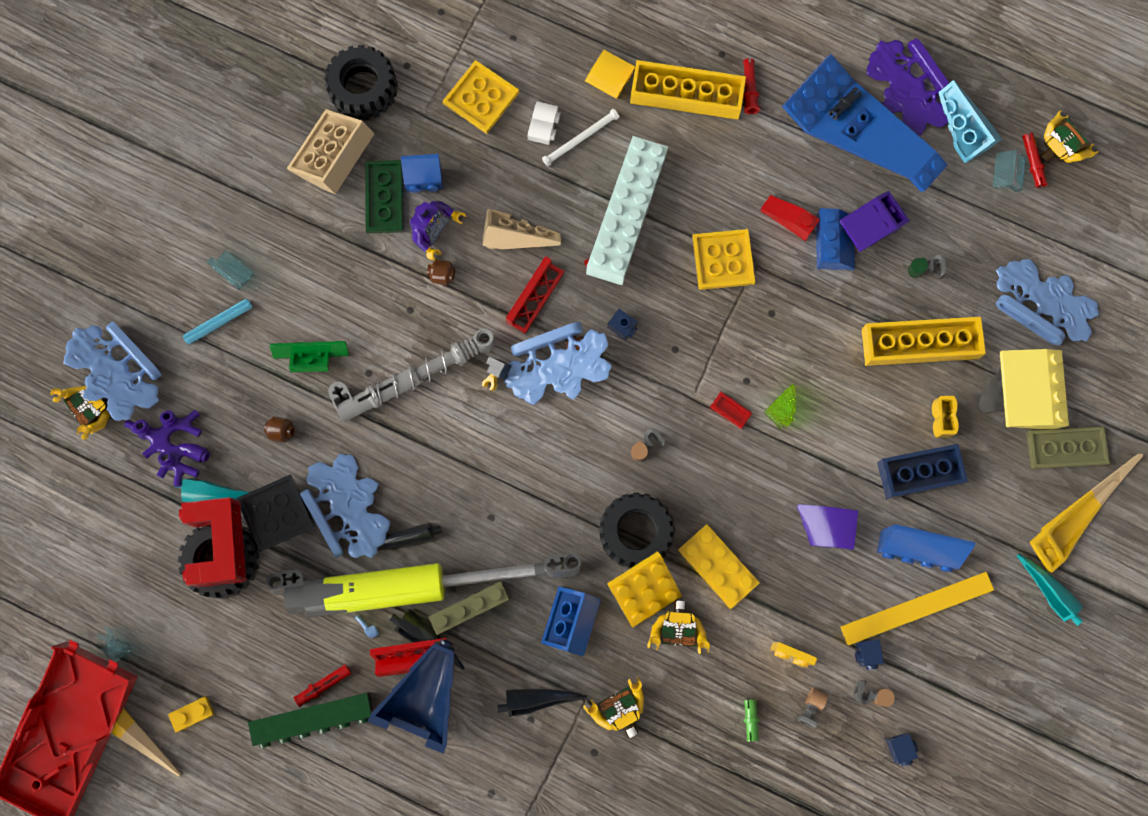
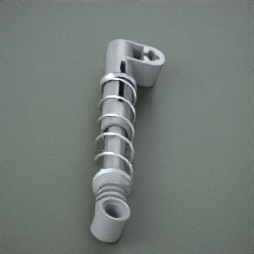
(407, 379)

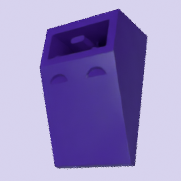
(874, 221)

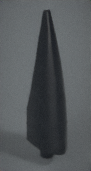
(411, 537)
(417, 630)
(531, 700)

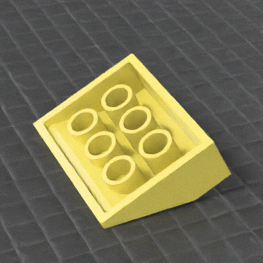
(1034, 389)

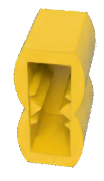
(945, 420)

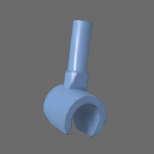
(369, 631)

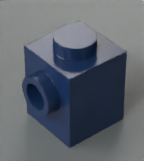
(622, 325)
(869, 654)
(902, 749)

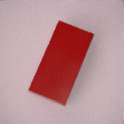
(731, 410)

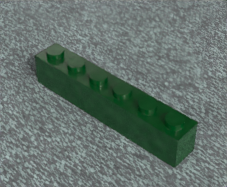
(310, 719)

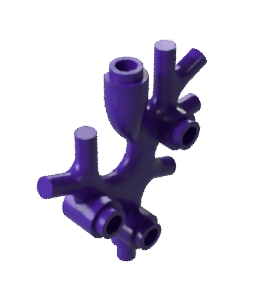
(161, 443)

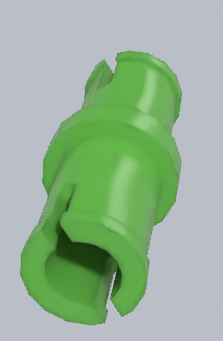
(751, 720)

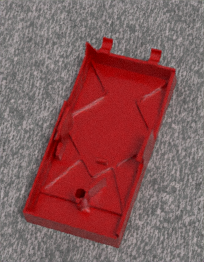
(64, 732)

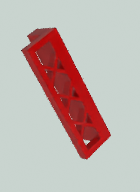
(529, 290)
(399, 658)

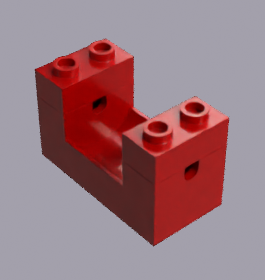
(227, 540)

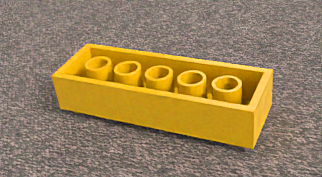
(687, 89)
(923, 341)

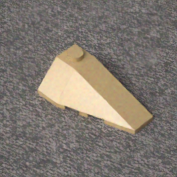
(507, 233)

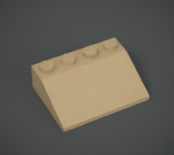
(331, 150)

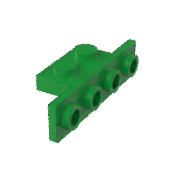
(309, 355)

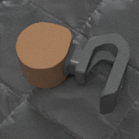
(640, 449)
(880, 697)
(815, 702)

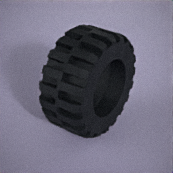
(355, 61)
(636, 504)
(194, 552)

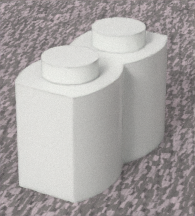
(543, 122)

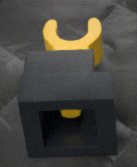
(496, 369)

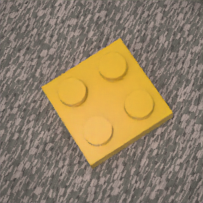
(799, 658)

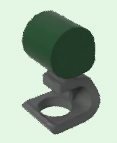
(920, 265)

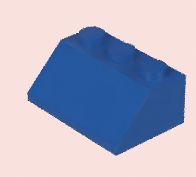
(833, 243)
(571, 621)

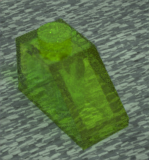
(783, 408)

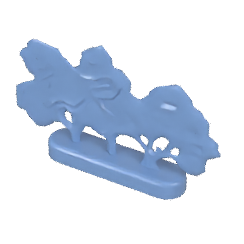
(1052, 298)
(563, 368)
(112, 377)
(349, 501)

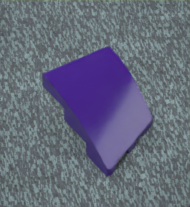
(829, 526)

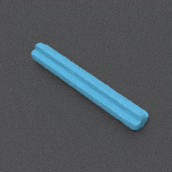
(217, 321)

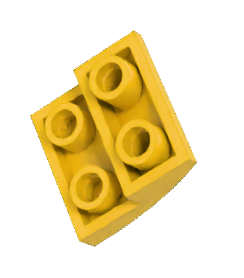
(610, 74)

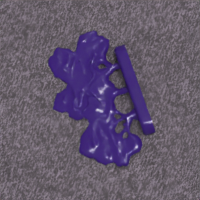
(906, 91)

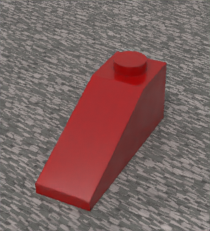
(790, 216)

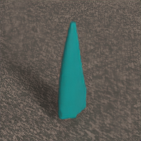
(202, 490)
(1056, 594)

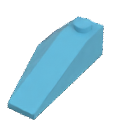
(968, 125)

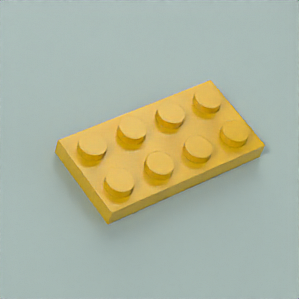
(718, 566)

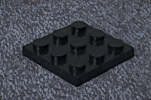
(275, 513)

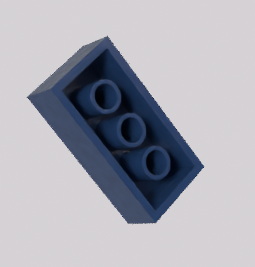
(922, 471)

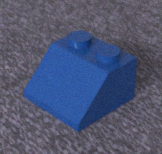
(422, 172)

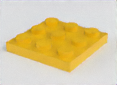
(481, 97)
(723, 259)
(644, 589)

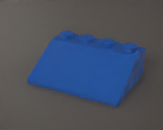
(923, 547)

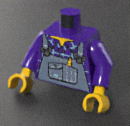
(429, 222)

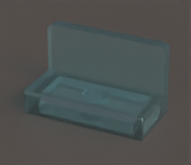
(1009, 170)
(231, 269)

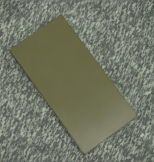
(1067, 447)

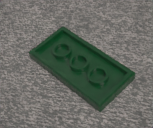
(384, 196)

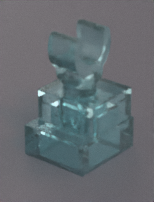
(114, 648)

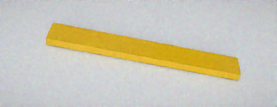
(916, 608)

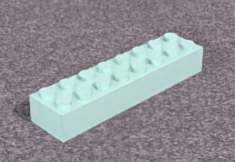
(627, 210)

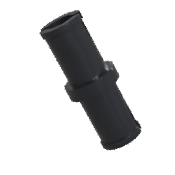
(845, 103)

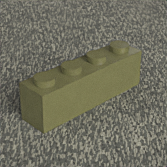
(469, 608)

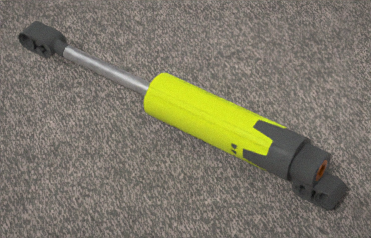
(396, 586)

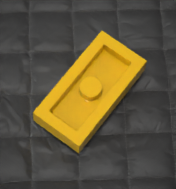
(191, 714)

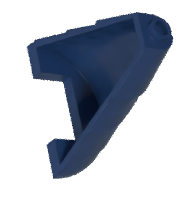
(422, 698)

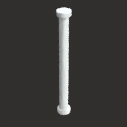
(579, 138)

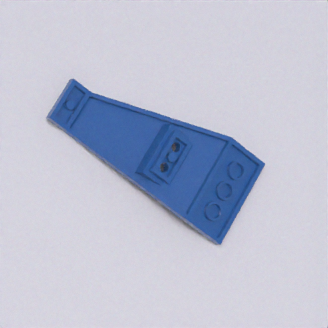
(877, 138)

